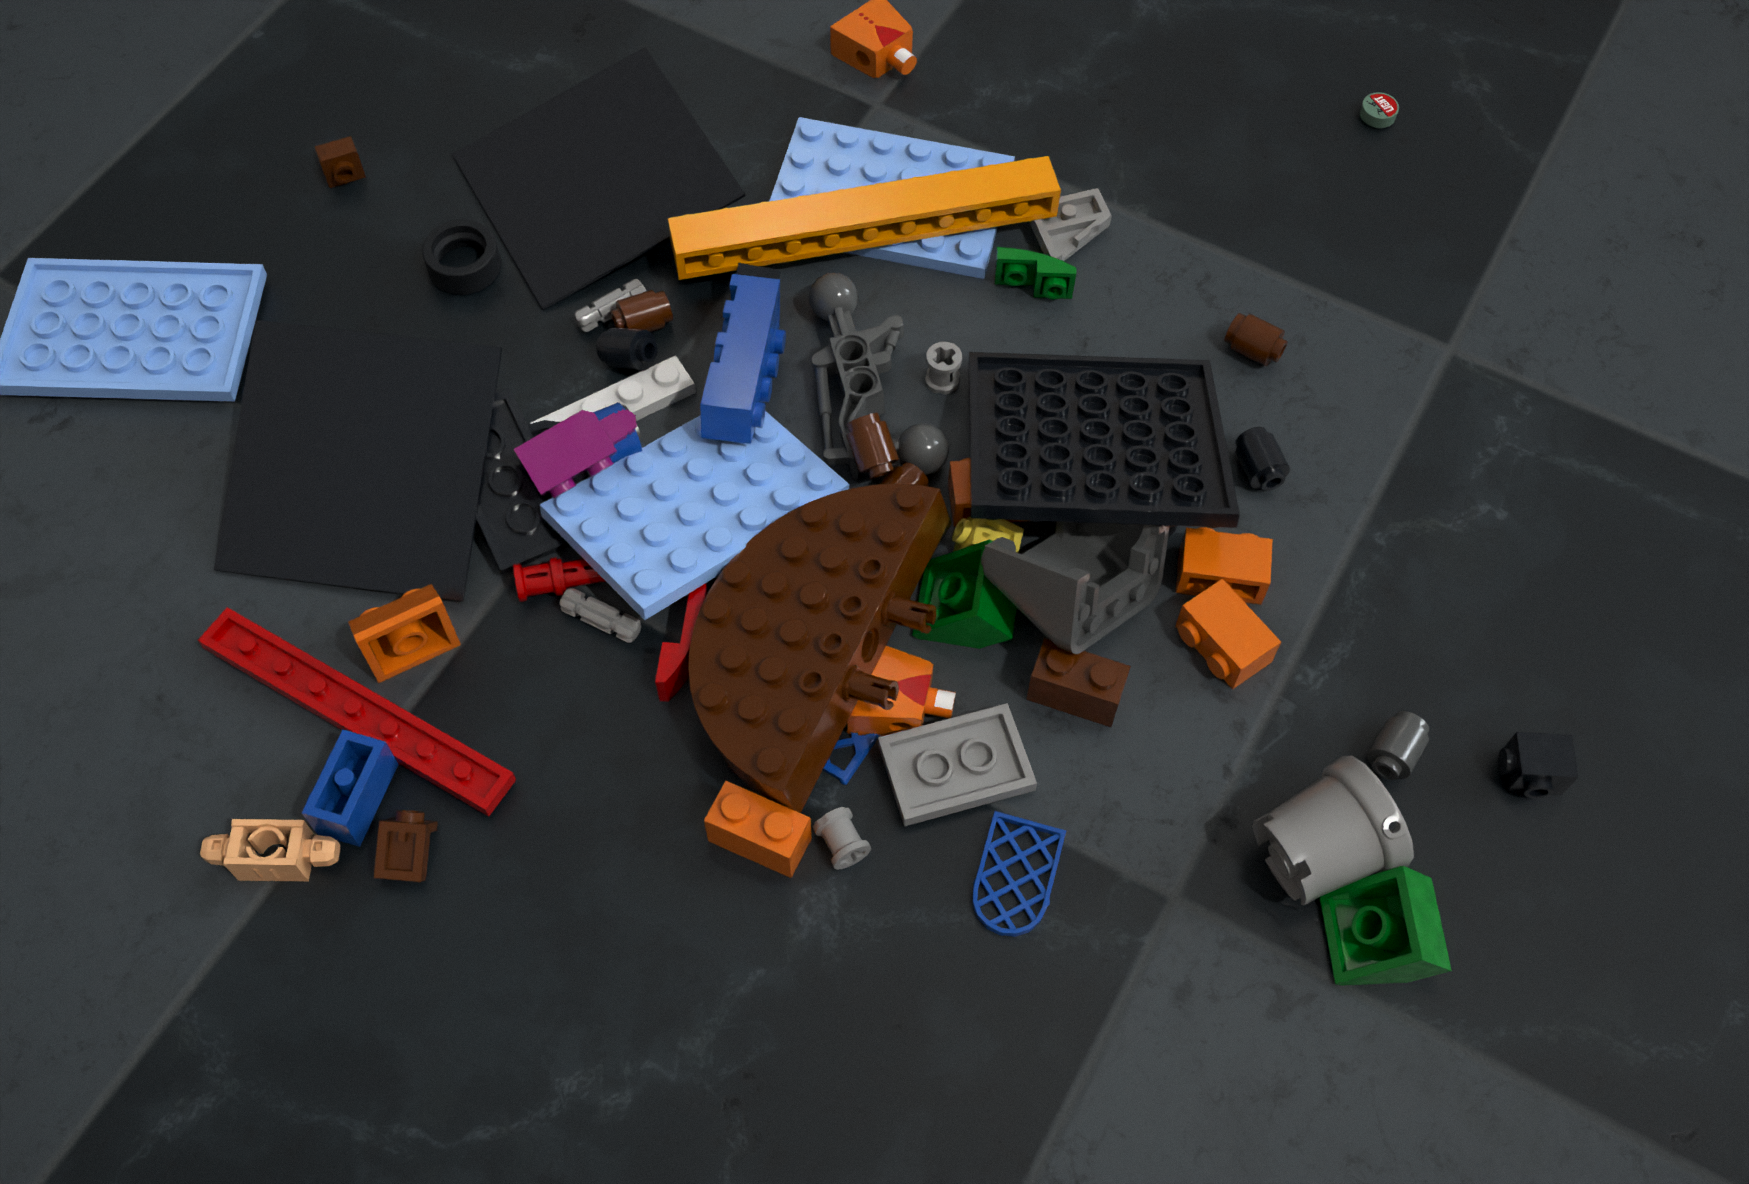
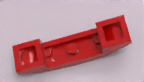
(674, 657)

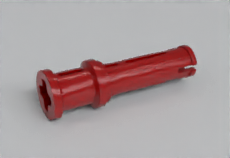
(553, 577)

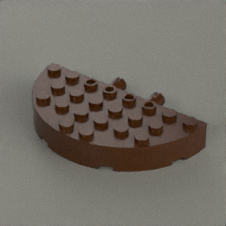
(802, 625)

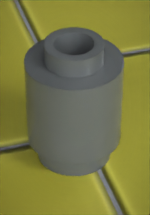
(1399, 746)

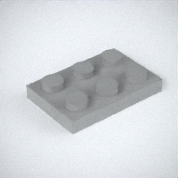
(956, 764)

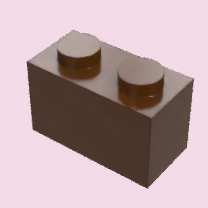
(1078, 683)

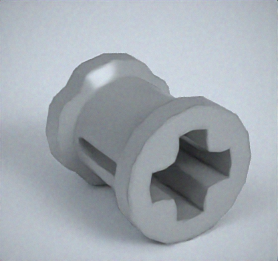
(943, 364)
(841, 838)

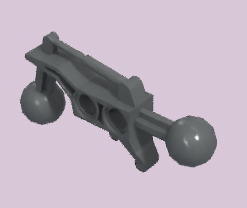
(834, 300)

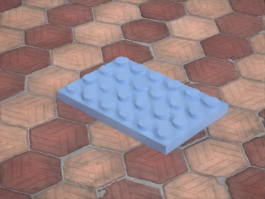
(843, 157)
(130, 329)
(685, 508)

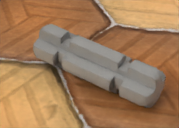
(601, 309)
(600, 615)

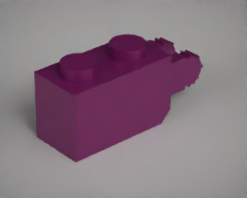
(573, 448)

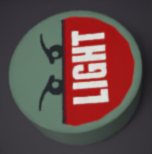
(1379, 110)

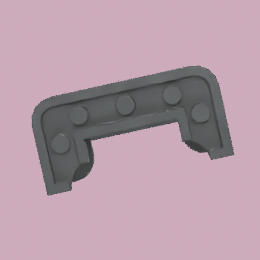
(1080, 578)

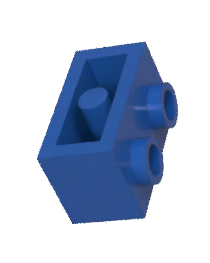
(350, 788)

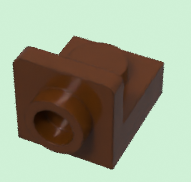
(340, 161)
(403, 846)

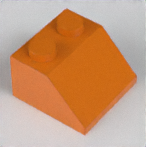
(404, 632)

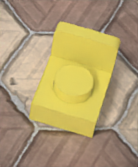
(974, 530)

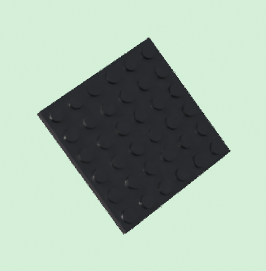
(1097, 441)

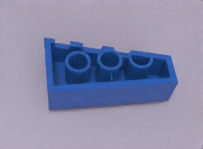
(743, 361)

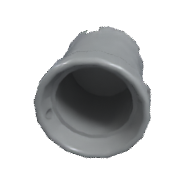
(1334, 832)

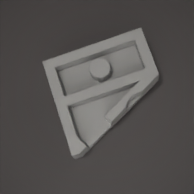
(1078, 221)

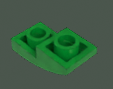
(1047, 274)

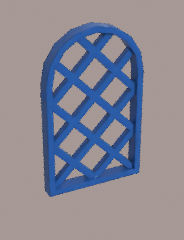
(1030, 826)

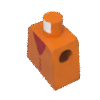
(874, 40)
(913, 699)

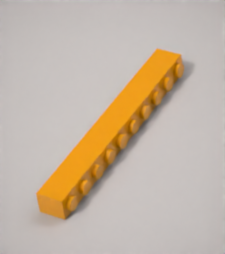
(864, 217)

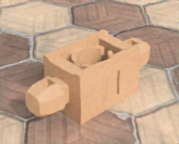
(252, 835)

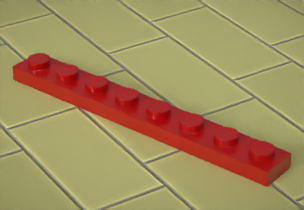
(359, 710)

